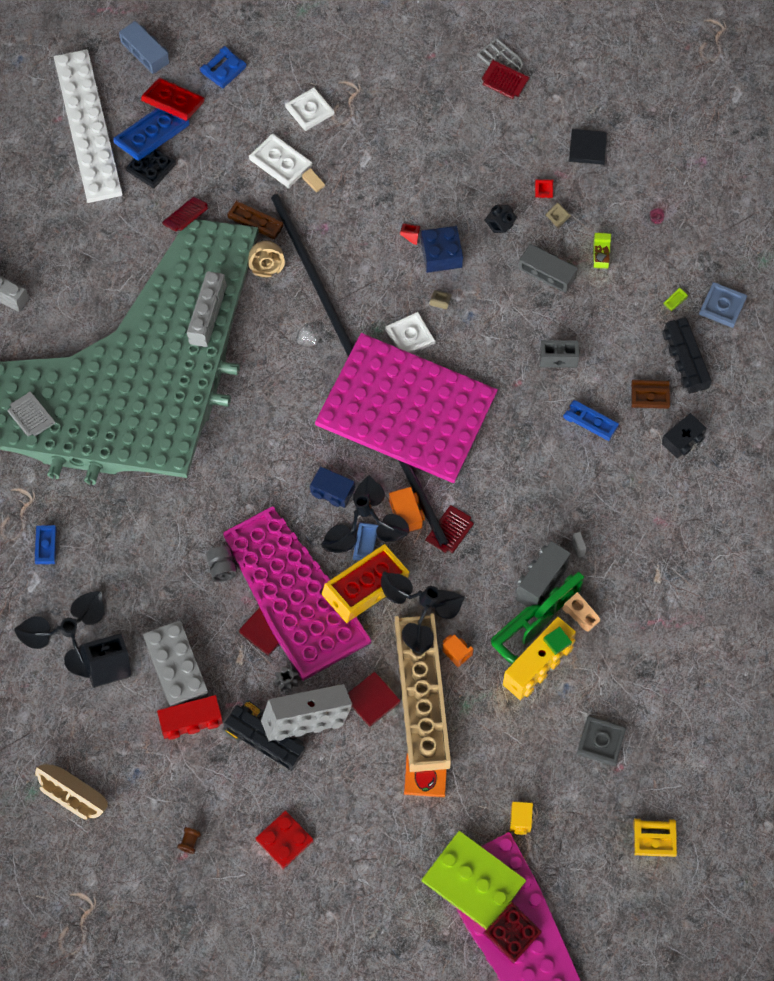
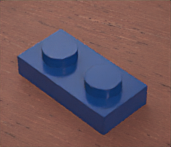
(45, 544)

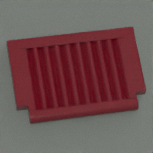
(504, 80)
(185, 214)
(455, 527)

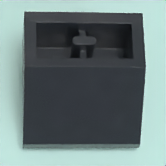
(106, 660)

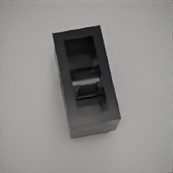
(684, 435)

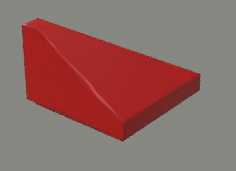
(543, 188)
(410, 232)

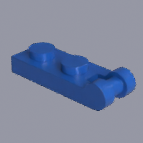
(591, 420)

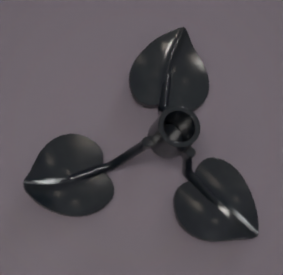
(368, 494)
(446, 605)
(35, 630)

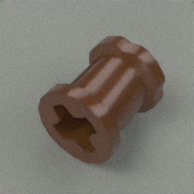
(189, 840)

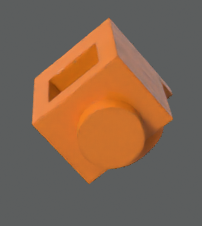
(456, 650)

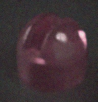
(653, 216)

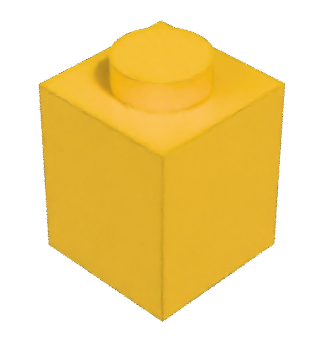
(521, 817)

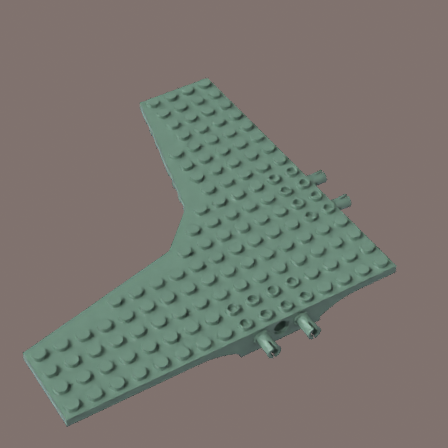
(143, 389)

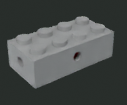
(175, 664)
(306, 712)

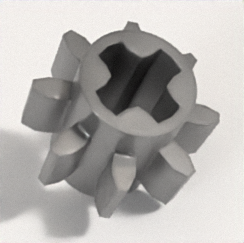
(289, 683)

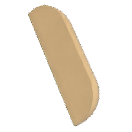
(70, 791)

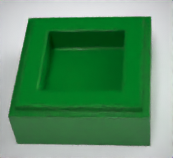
(557, 640)

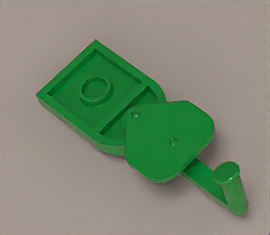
(542, 613)

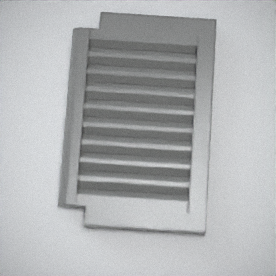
(30, 415)

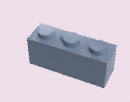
(144, 47)

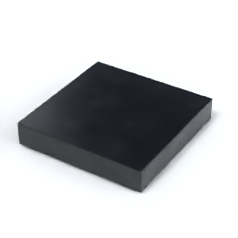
(588, 146)

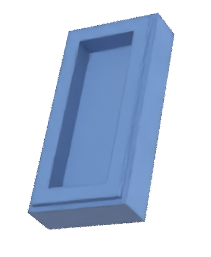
(365, 540)

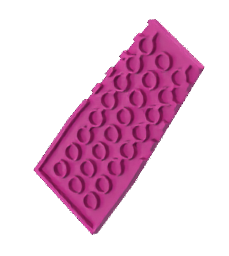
(290, 594)
(547, 956)

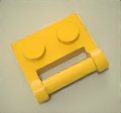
(655, 844)

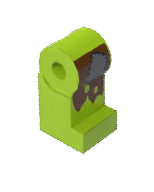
(601, 250)

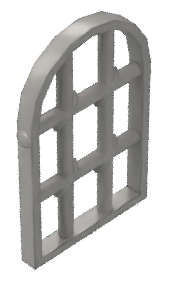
(500, 52)

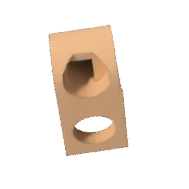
(581, 612)

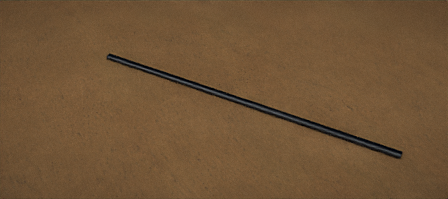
(347, 345)

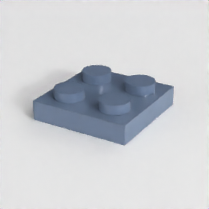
(723, 304)

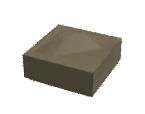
(558, 215)
(440, 299)

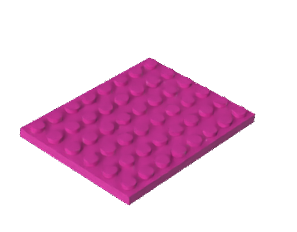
(406, 407)

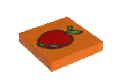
(425, 782)

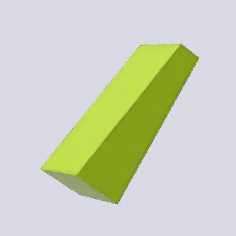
(675, 299)

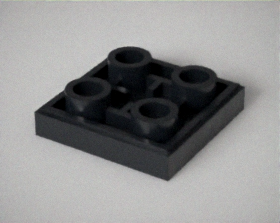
(151, 168)

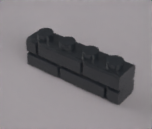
(687, 355)
(250, 730)

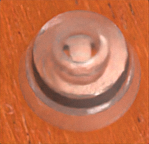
(307, 335)

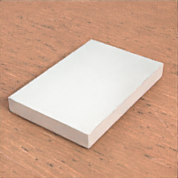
(280, 160)

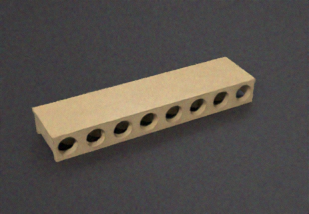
(423, 701)

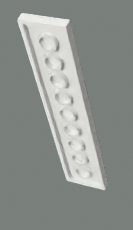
(87, 126)

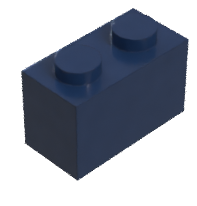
(332, 487)

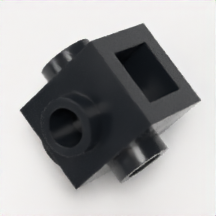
(500, 218)

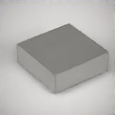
(578, 544)

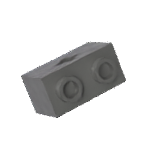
(559, 353)

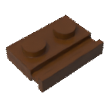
(650, 394)

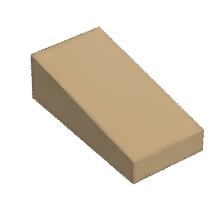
(313, 180)

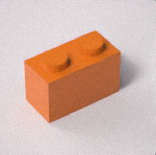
(404, 504)

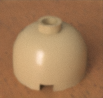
(266, 259)

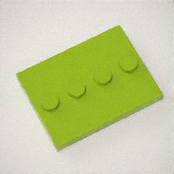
(473, 880)

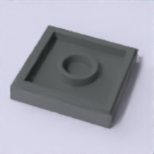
(601, 740)

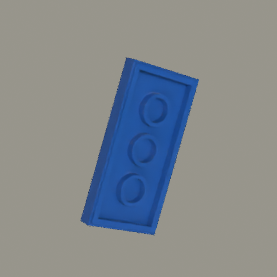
(149, 133)

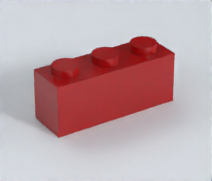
(190, 717)

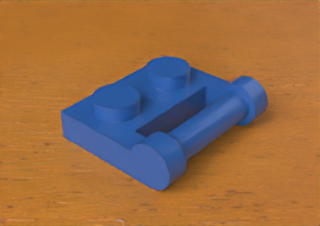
(227, 71)

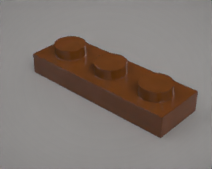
(250, 217)

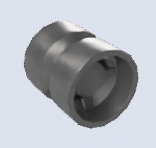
(221, 564)

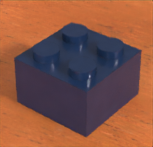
(441, 249)

